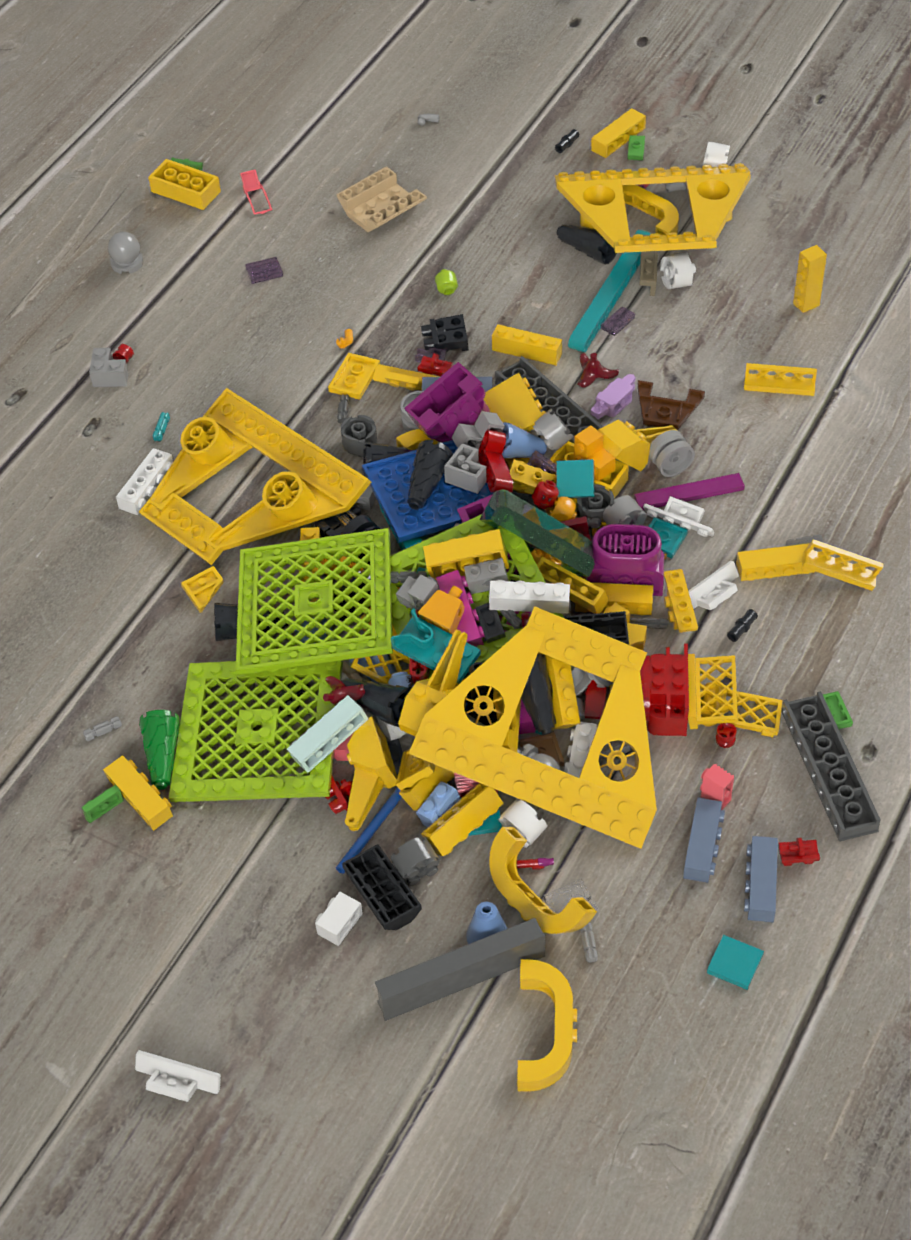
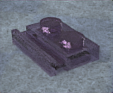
(264, 270)

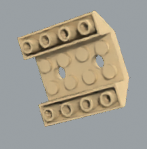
(377, 196)

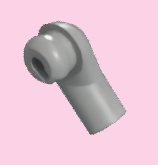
(427, 117)

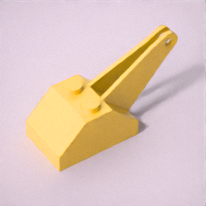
(628, 444)
(429, 692)
(372, 772)

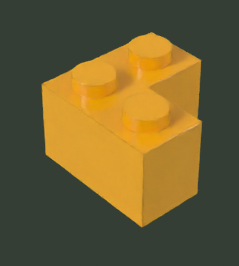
(589, 445)

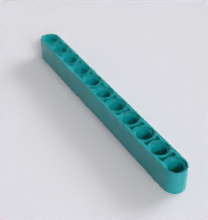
(605, 299)

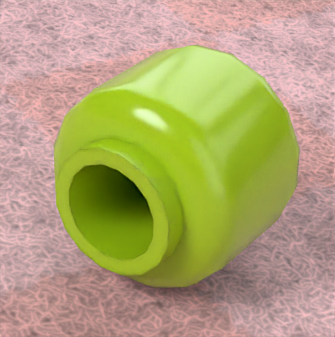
(446, 282)

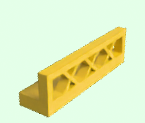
(780, 382)
(839, 567)

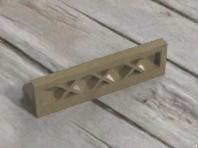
(648, 270)

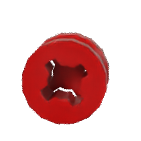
(123, 352)
(726, 729)

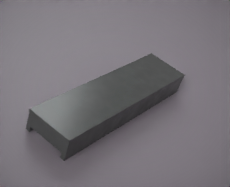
(550, 396)
(831, 767)
(460, 969)

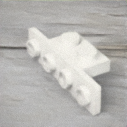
(681, 513)
(715, 587)
(175, 1078)

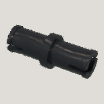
(567, 141)
(742, 625)

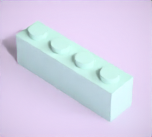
(327, 734)

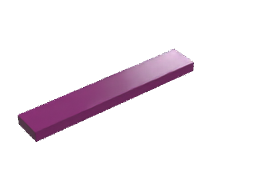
(691, 491)

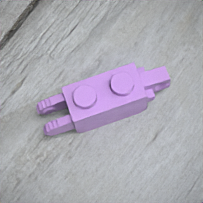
(614, 397)

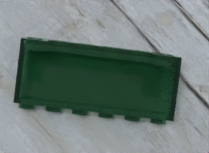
(541, 531)

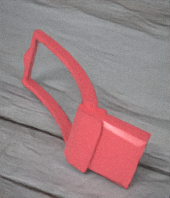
(251, 183)

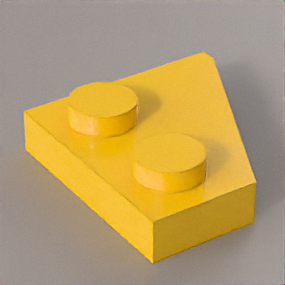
(203, 587)

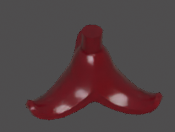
(593, 370)
(340, 691)

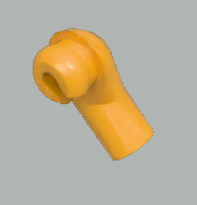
(345, 342)

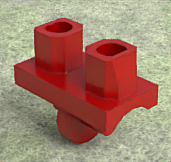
(434, 366)
(341, 792)
(798, 851)

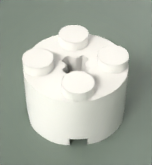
(716, 154)
(677, 270)
(524, 820)

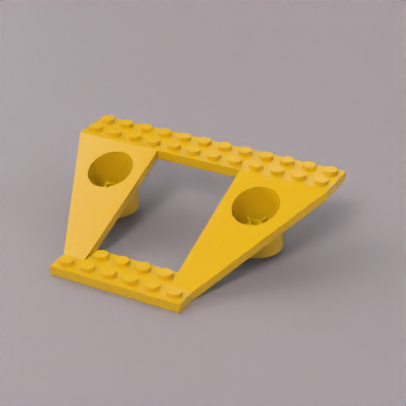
(601, 203)
(310, 489)
(475, 751)

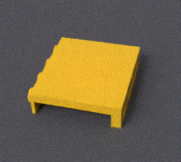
(515, 402)

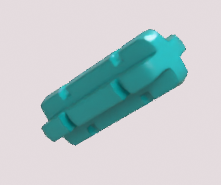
(161, 426)

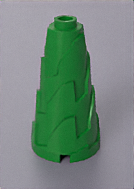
(159, 742)

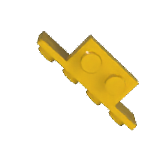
(399, 377)
(679, 602)

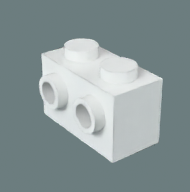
(338, 918)

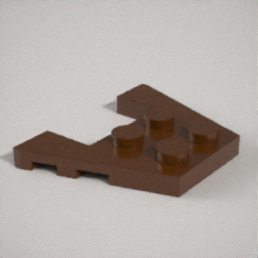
(665, 411)

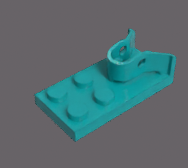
(428, 643)

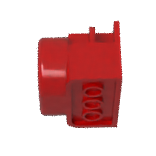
(666, 692)

